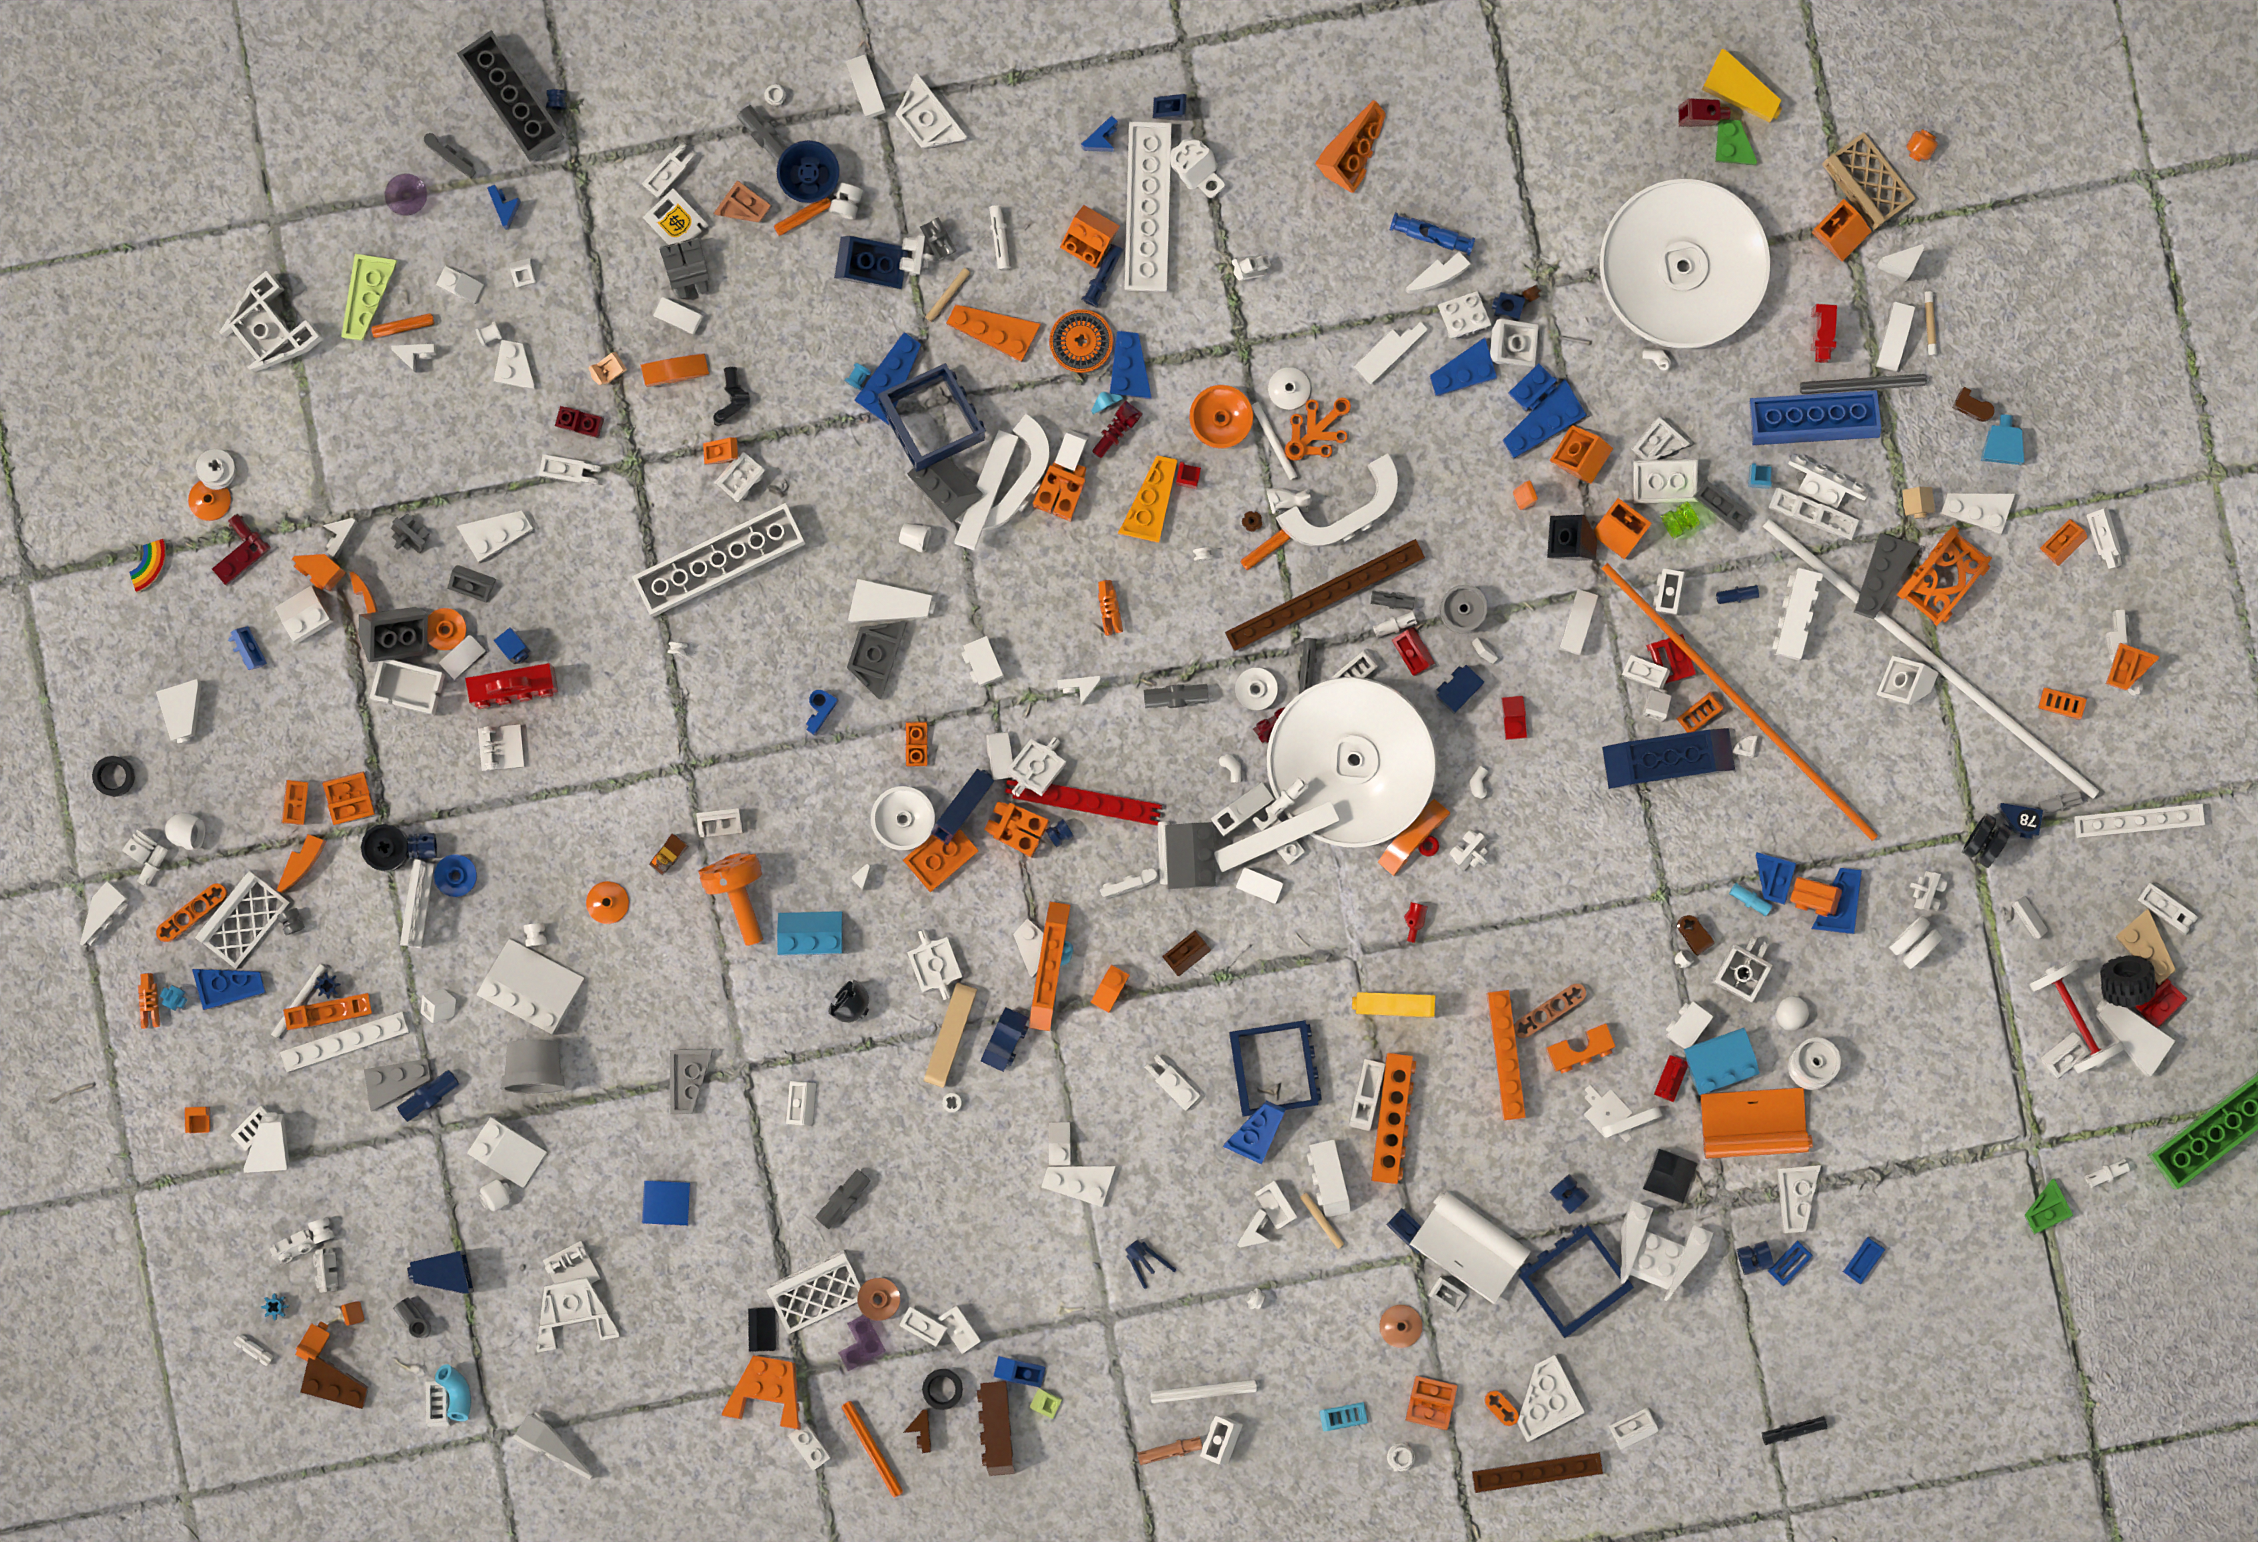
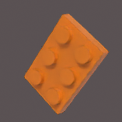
(936, 861)

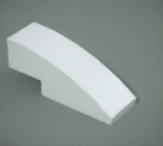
(865, 86)
(1439, 274)
(1895, 336)
(1578, 622)
(1367, 1095)

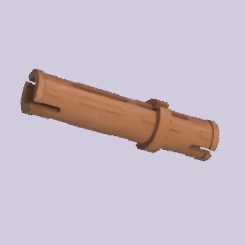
(1170, 1450)

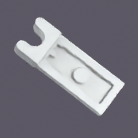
(1289, 851)

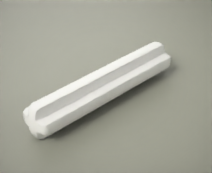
(1162, 852)

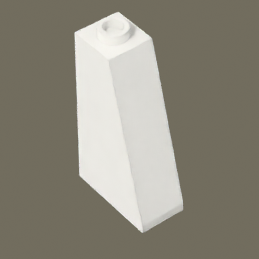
(885, 603)
(2140, 1039)

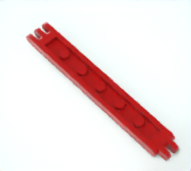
(1091, 803)

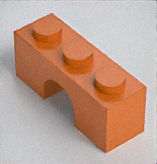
(1564, 1057)

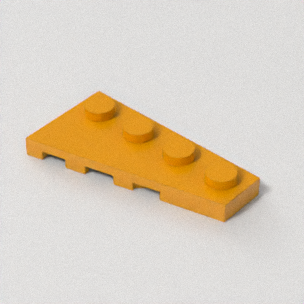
(1149, 508)

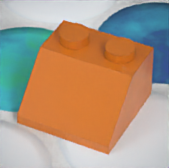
(1581, 454)

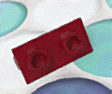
(1265, 726)

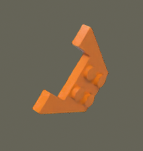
(767, 1381)

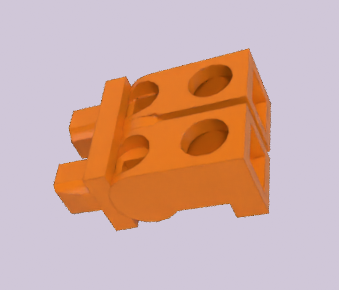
(1064, 483)
(1011, 825)

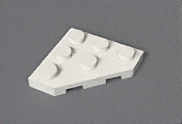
(1547, 1400)

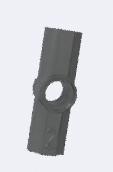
(762, 132)
(1176, 696)
(842, 1199)

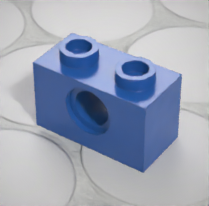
(512, 646)

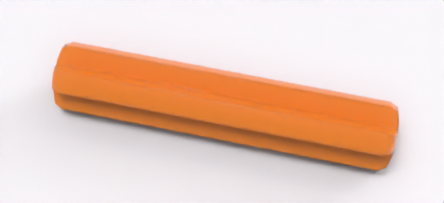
(802, 216)
(403, 325)
(1264, 549)

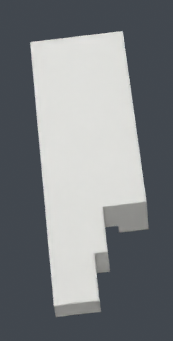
(1386, 352)

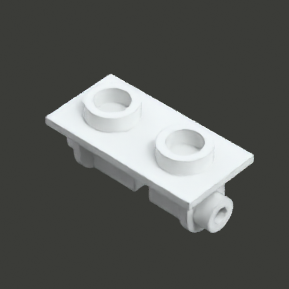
(284, 1252)
(323, 1262)

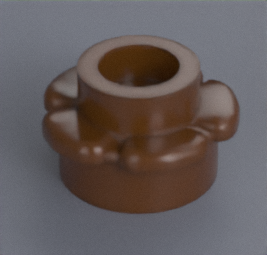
(1532, 293)
(1251, 527)

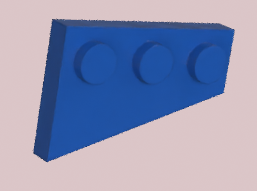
(1129, 369)
(1465, 370)
(1845, 917)
(225, 986)
(1257, 1133)

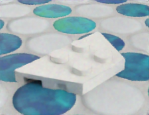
(926, 117)

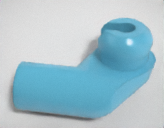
(1067, 953)

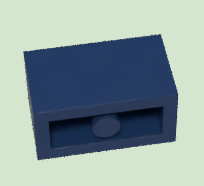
(1459, 689)

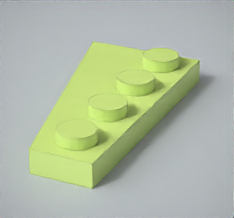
(366, 289)

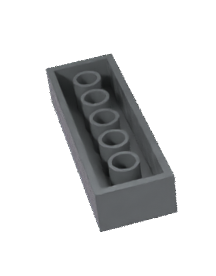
(510, 95)

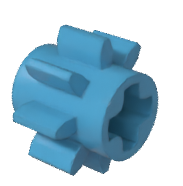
(173, 997)
(268, 1306)

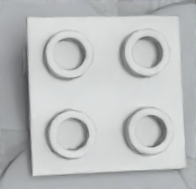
(1464, 315)
(501, 747)
(571, 1264)

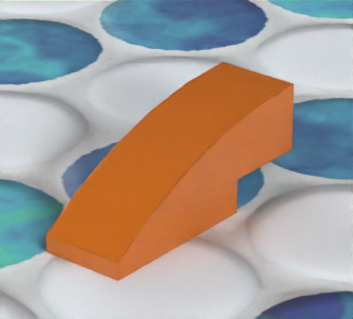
(674, 369)
(300, 864)

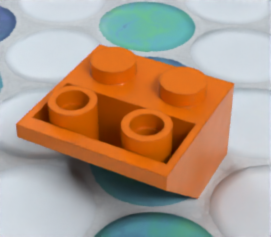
(1842, 230)
(1089, 236)
(1621, 528)
(321, 568)

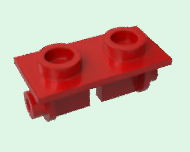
(1671, 1078)

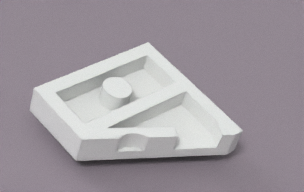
(513, 366)
(1658, 441)

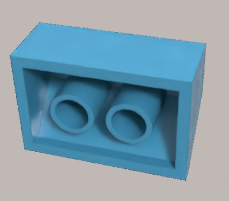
(810, 933)
(1721, 1061)

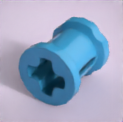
(857, 376)

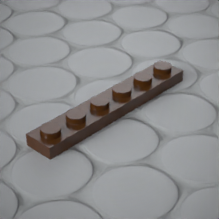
(1537, 1472)

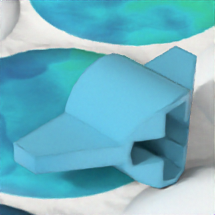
(1104, 401)

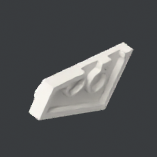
(494, 533)

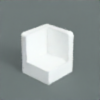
(438, 1006)

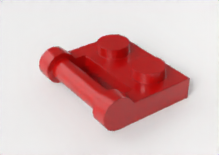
(1679, 661)

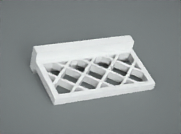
(417, 904)
(227, 908)
(807, 1275)

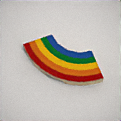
(150, 566)

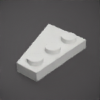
(1979, 510)
(1081, 1182)
(1796, 1196)

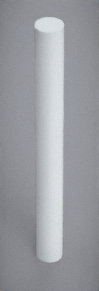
(1274, 441)
(300, 998)

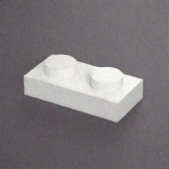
(1646, 672)
(923, 1326)

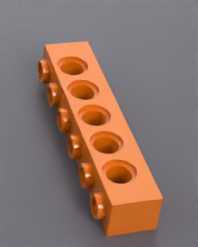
(1380, 1172)

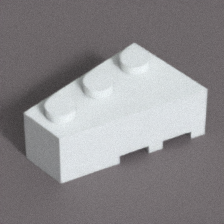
(1329, 1178)

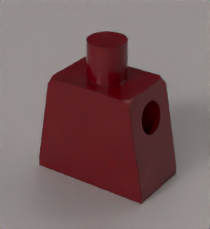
(1701, 113)

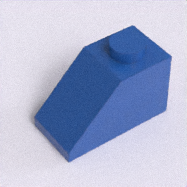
(1019, 1371)

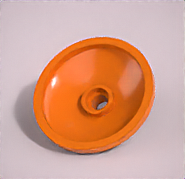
(1221, 401)

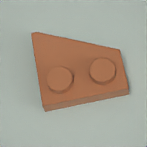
(743, 204)

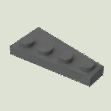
(1884, 571)

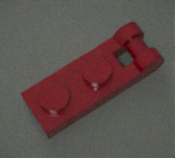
(240, 558)

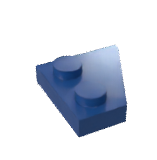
(1775, 877)

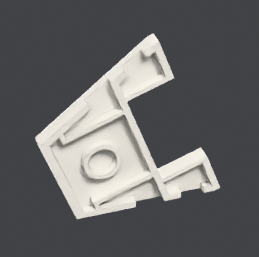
(572, 1303)

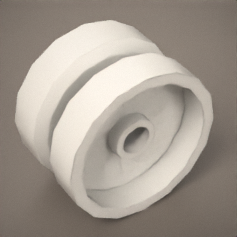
(1914, 940)
(1814, 1063)

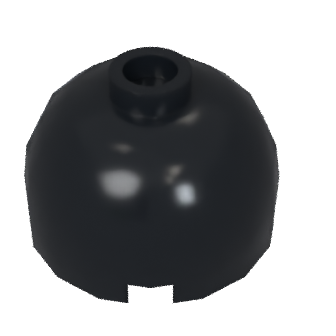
(851, 1003)

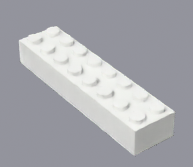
(718, 560)

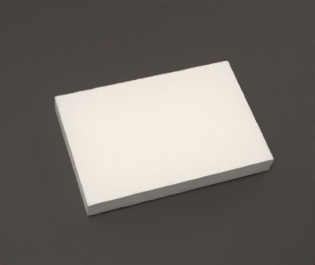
(1665, 480)

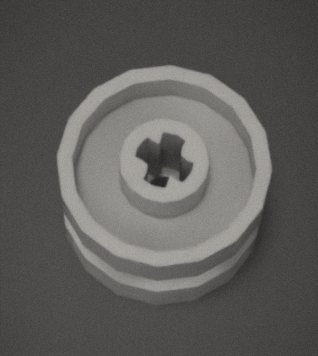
(1460, 621)

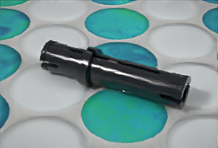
(1784, 1433)

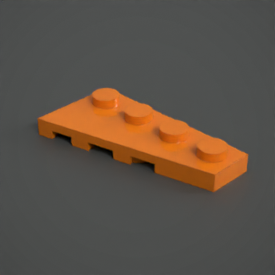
(998, 331)

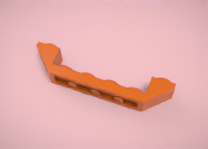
(1049, 966)

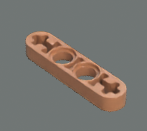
(1550, 1012)

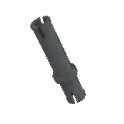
(1309, 644)

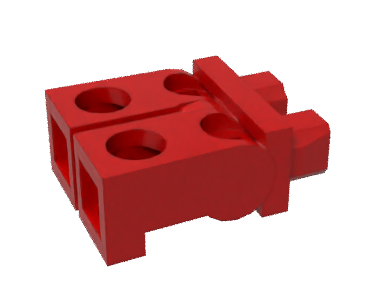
(1825, 331)

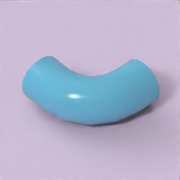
(458, 1392)

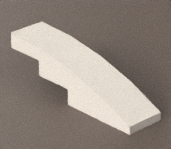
(1813, 513)

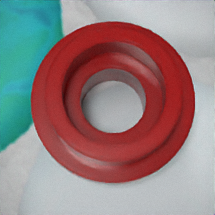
(1435, 846)

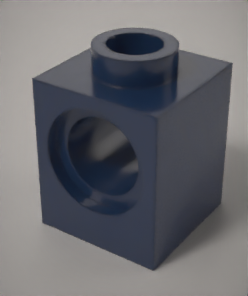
(1516, 301)

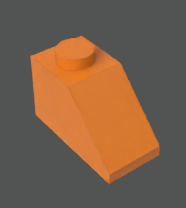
(1110, 988)

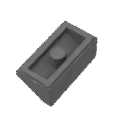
(471, 583)

